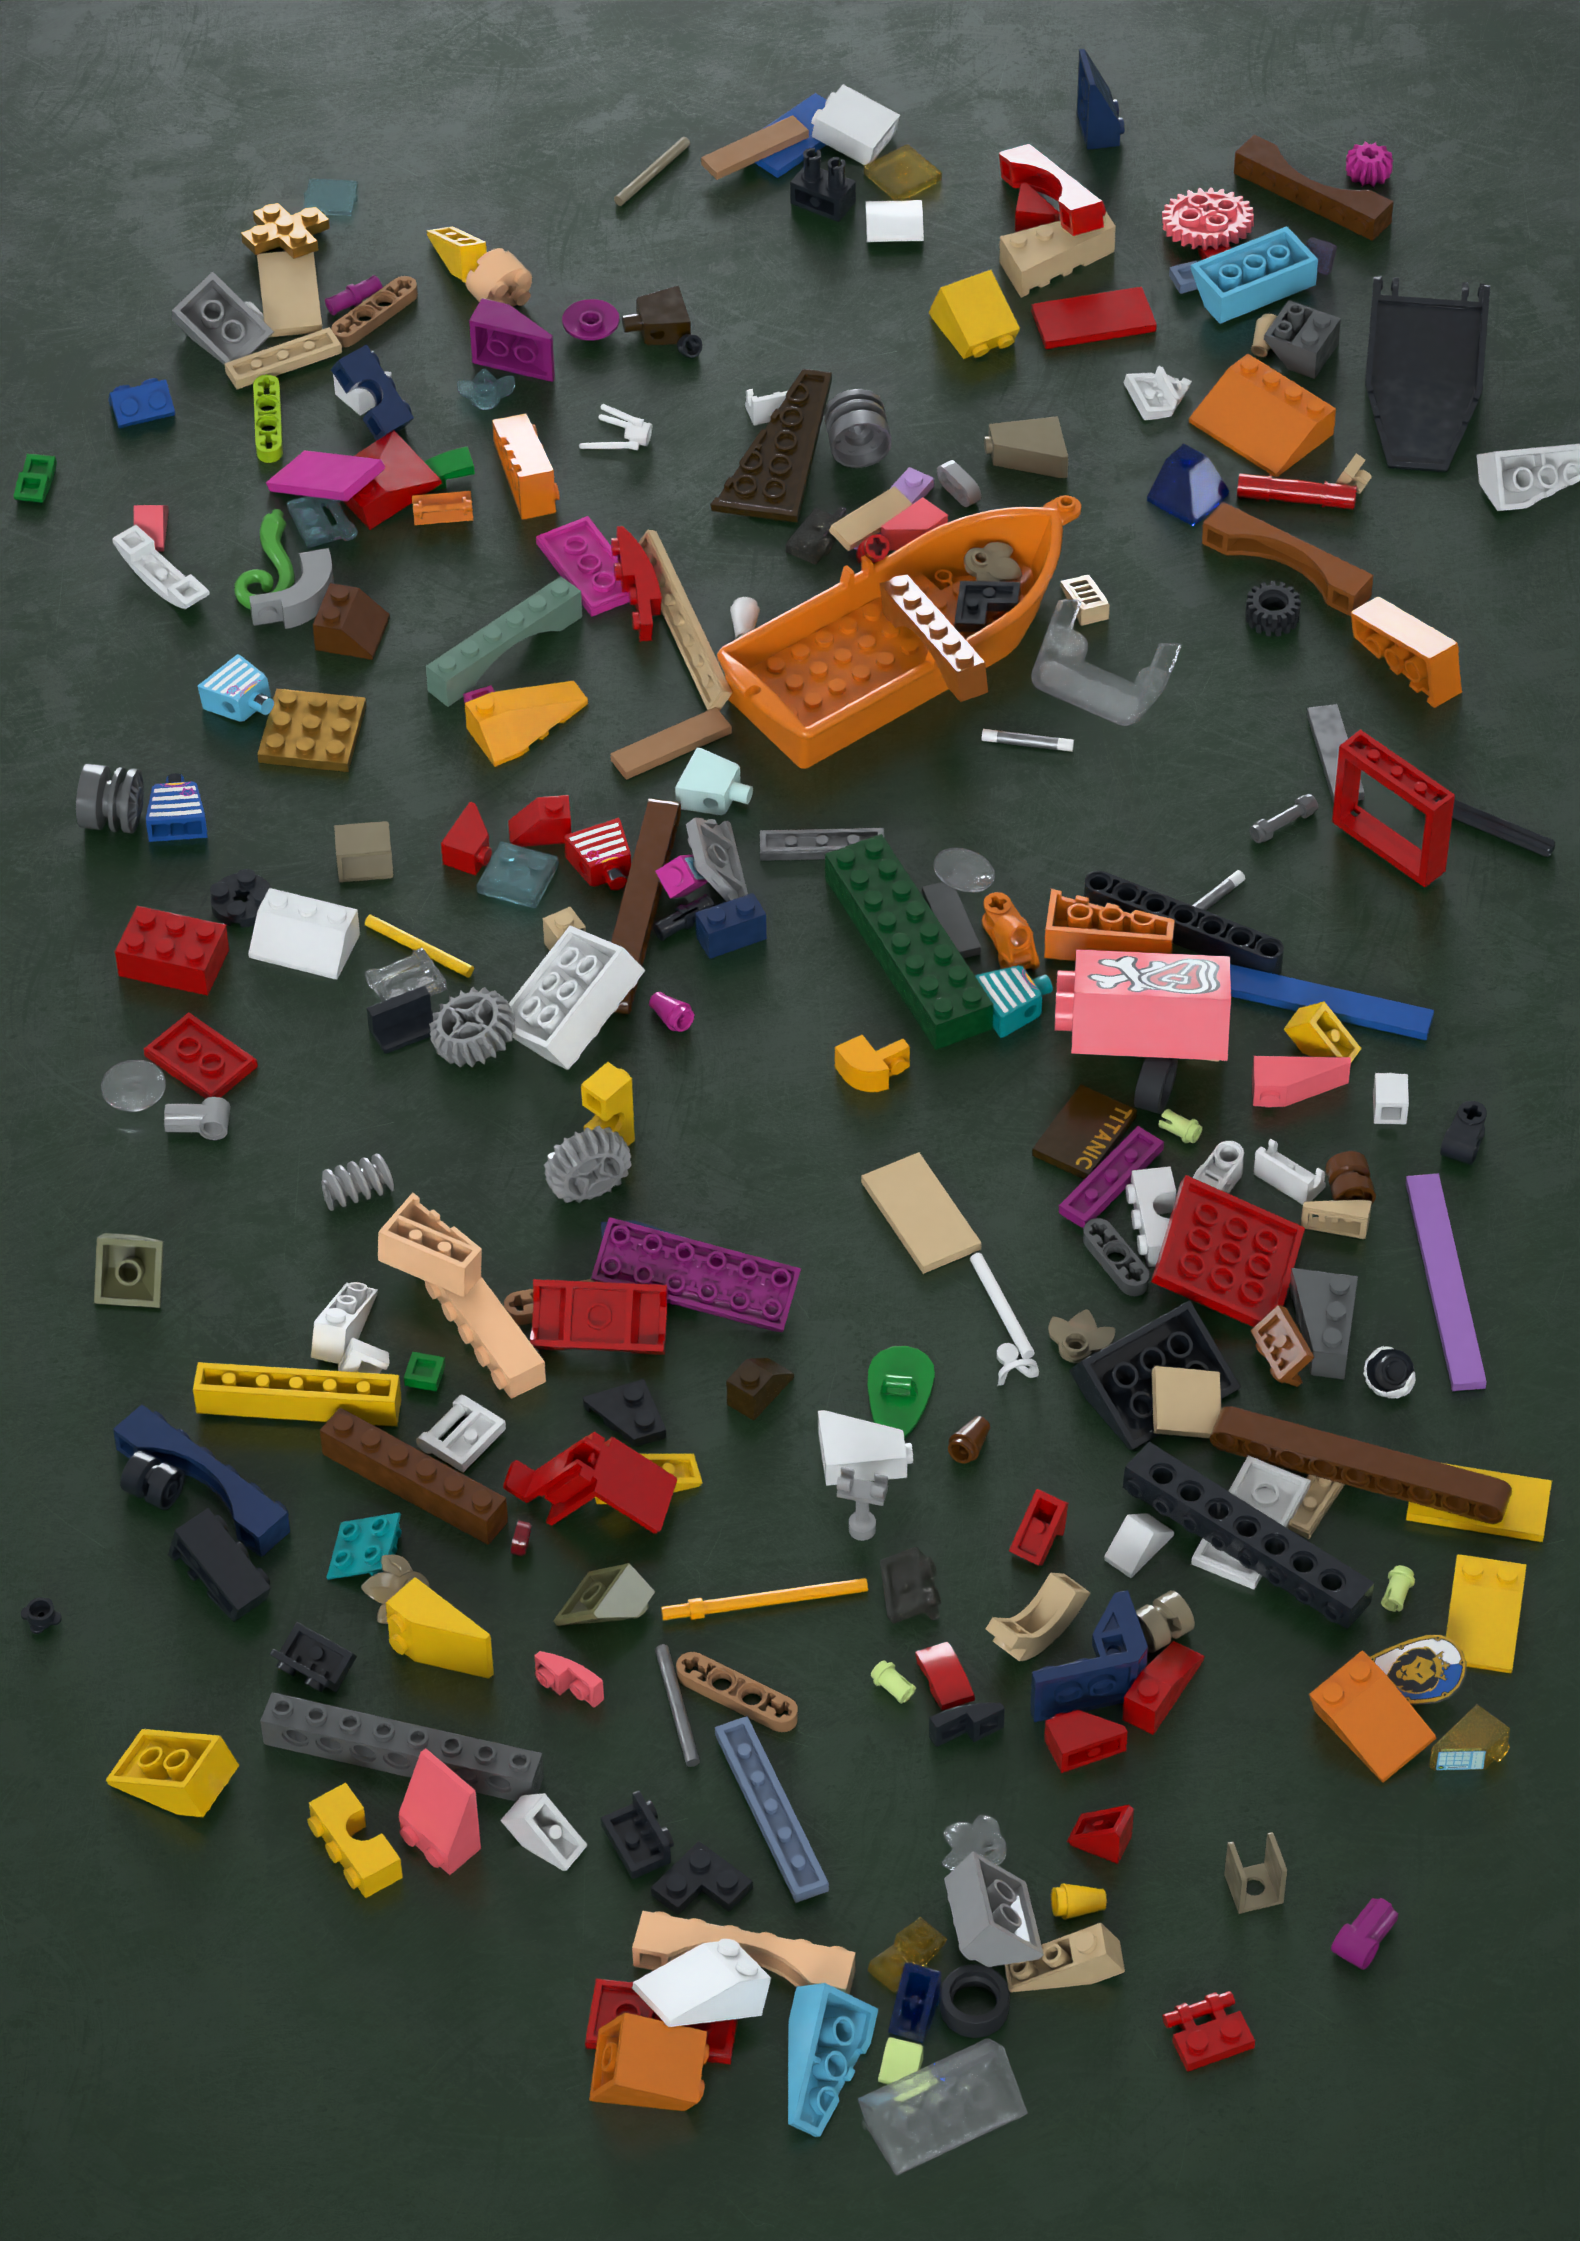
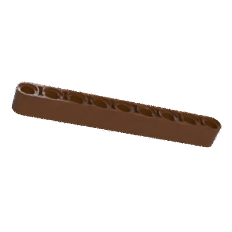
(643, 884)
(1361, 1465)

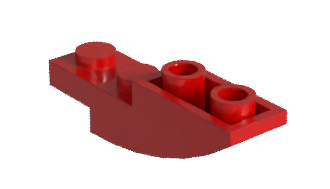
(638, 579)

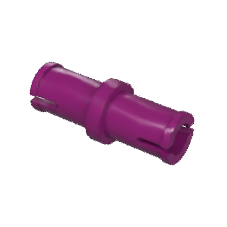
(353, 295)

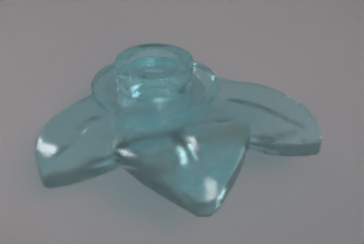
(485, 389)

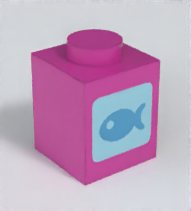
(680, 876)

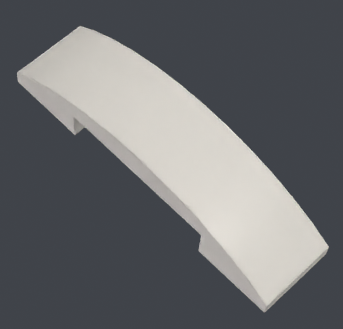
(157, 571)

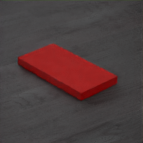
(1093, 317)
(617, 1997)

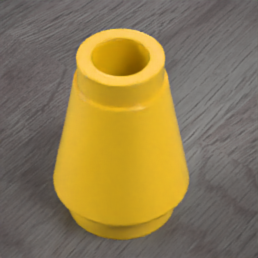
(1076, 1900)

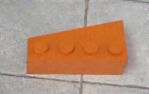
(1410, 649)
(1087, 926)

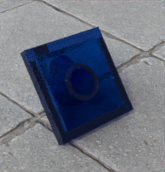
(1188, 486)

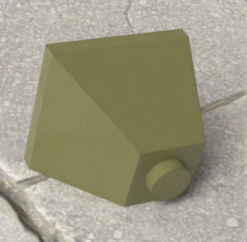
(128, 1270)
(607, 1596)

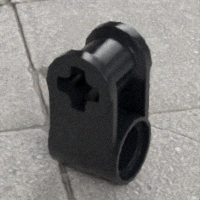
(1465, 1133)

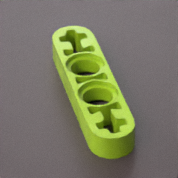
(268, 418)

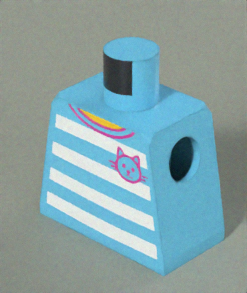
(236, 690)

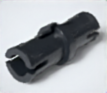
(682, 917)

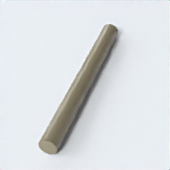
(652, 171)

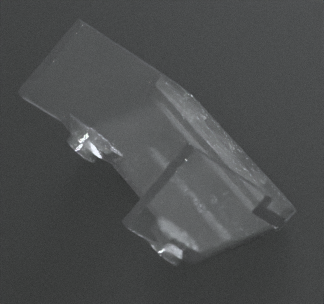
(1066, 675)

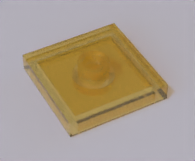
(902, 173)

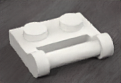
(468, 1439)

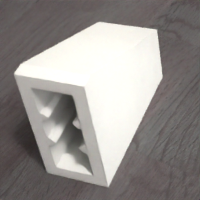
(862, 1447)

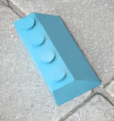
(1254, 274)

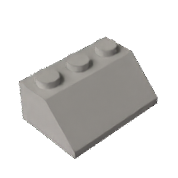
(992, 1913)

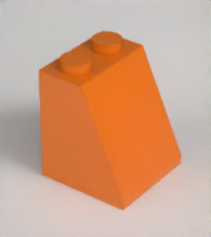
(649, 2064)

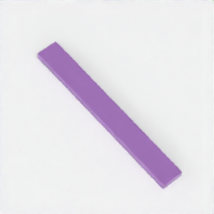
(1445, 1282)

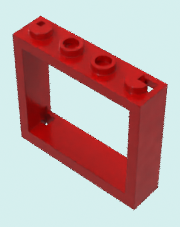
(1410, 785)

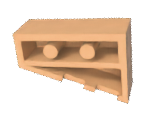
(429, 1249)

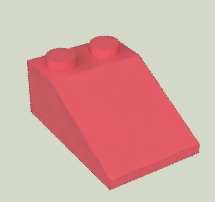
(440, 1814)

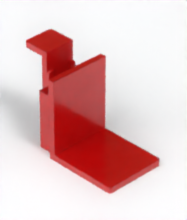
(601, 1471)

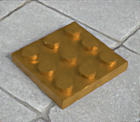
(312, 730)

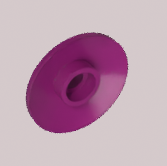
(590, 319)

